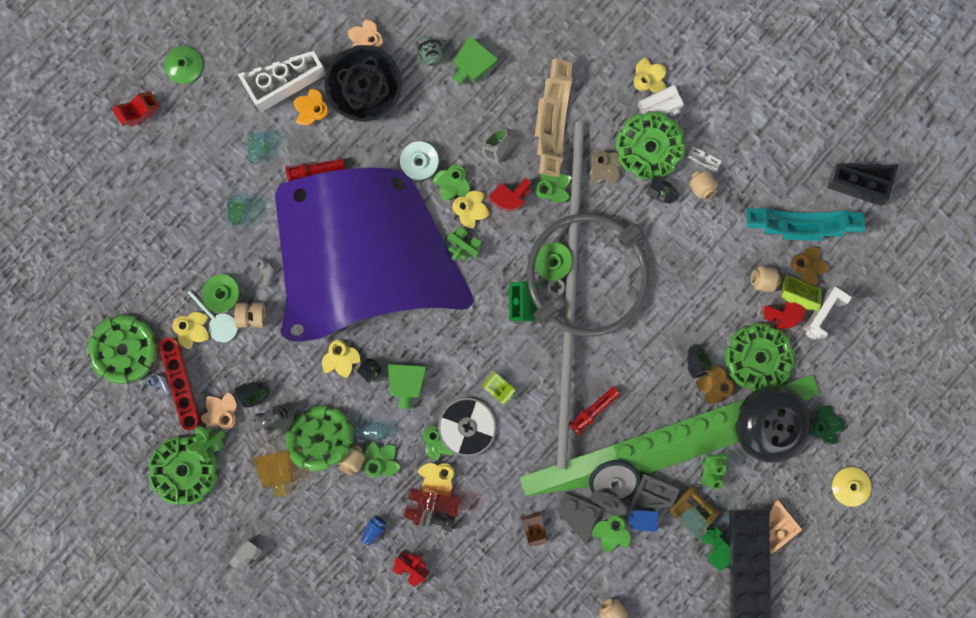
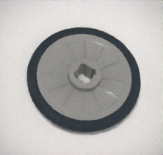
(615, 477)

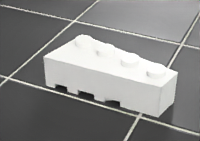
(281, 79)

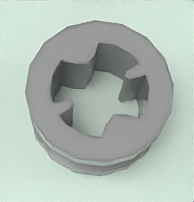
(560, 291)

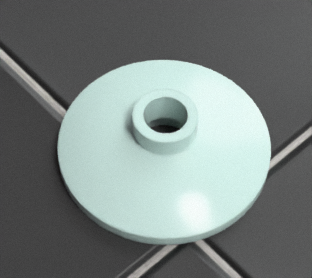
(416, 151)

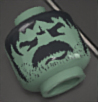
(430, 51)

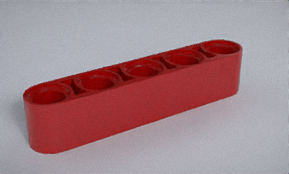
(173, 377)

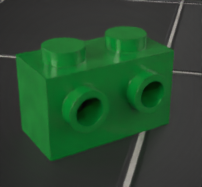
(521, 303)

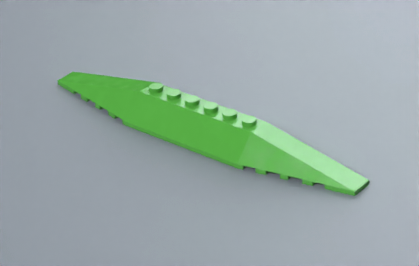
(656, 448)

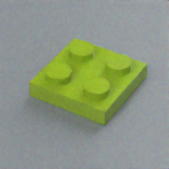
(802, 293)

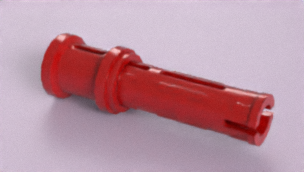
(305, 170)
(587, 416)

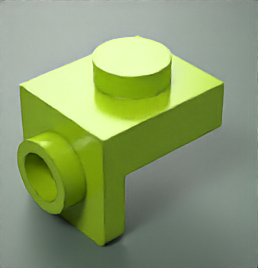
(498, 388)

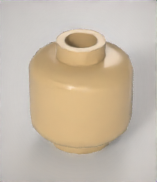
(703, 184)
(765, 279)
(353, 461)
(613, 609)

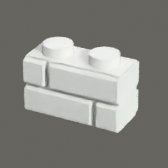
(664, 101)

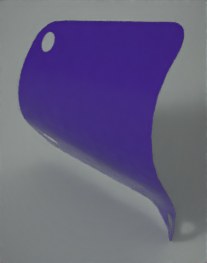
(360, 252)

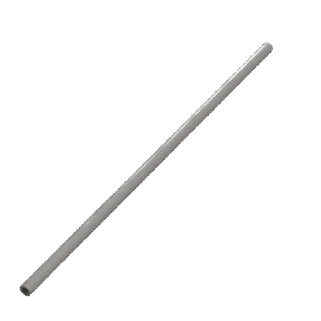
(570, 298)

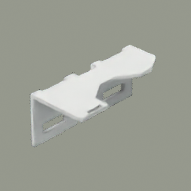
(707, 161)

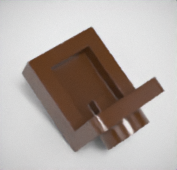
(534, 529)

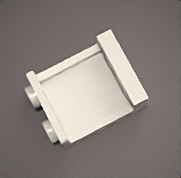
(830, 297)

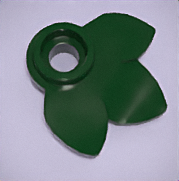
(829, 425)

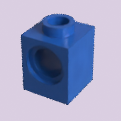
(643, 520)

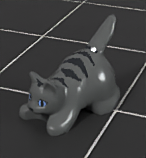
(279, 417)

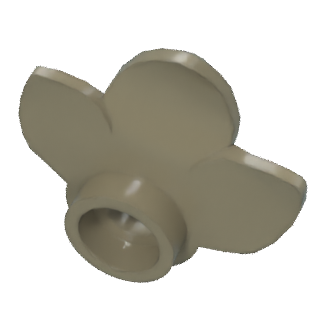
(607, 169)

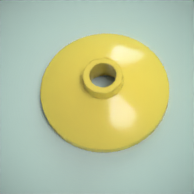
(843, 481)

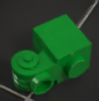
(720, 553)

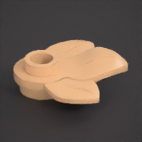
(364, 34)
(218, 410)

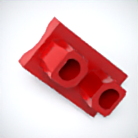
(413, 566)

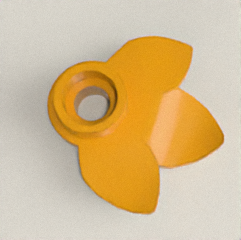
(307, 107)

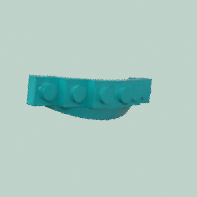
(805, 225)

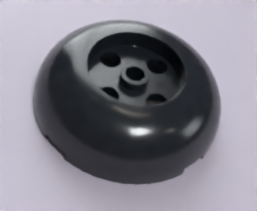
(372, 63)
(762, 408)

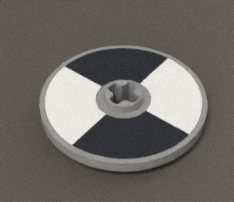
(470, 442)

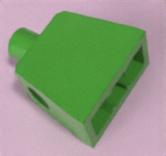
(473, 62)
(406, 383)

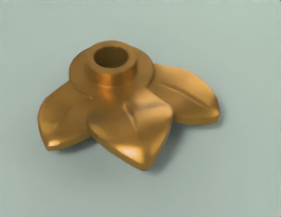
(811, 266)
(712, 385)

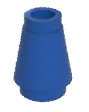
(373, 530)

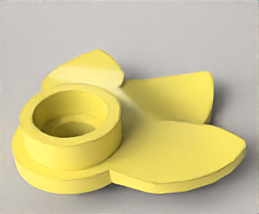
(651, 74)
(473, 209)
(194, 330)
(340, 362)
(433, 477)

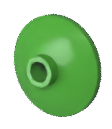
(188, 72)
(545, 260)
(212, 293)

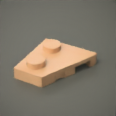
(781, 526)

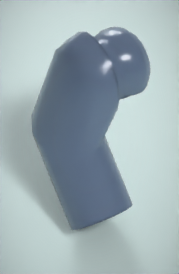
(159, 381)

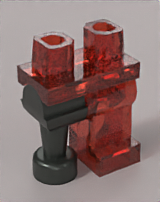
(429, 503)

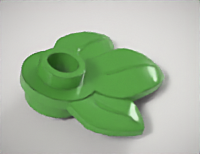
(451, 186)
(556, 188)
(434, 447)
(382, 458)
(611, 536)

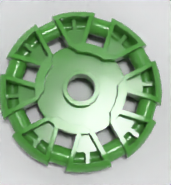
(647, 134)
(111, 345)
(749, 351)
(312, 430)
(174, 480)

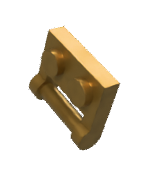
(682, 505)

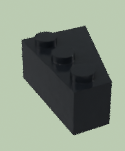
(864, 182)

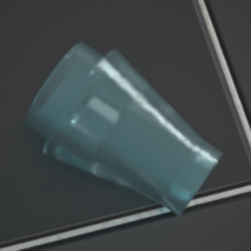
(371, 432)

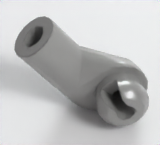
(268, 271)

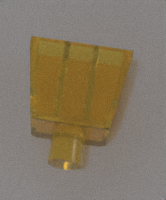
(275, 471)

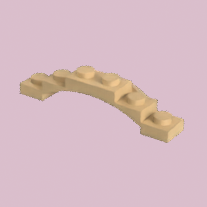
(552, 117)

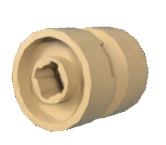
(242, 315)

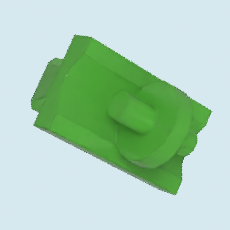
(470, 249)
(203, 440)
(713, 470)

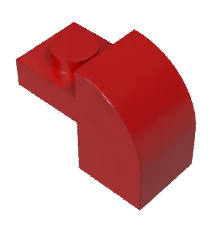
(137, 110)
(508, 200)
(789, 316)

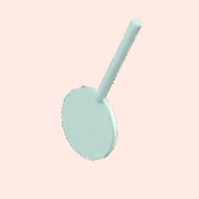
(221, 326)

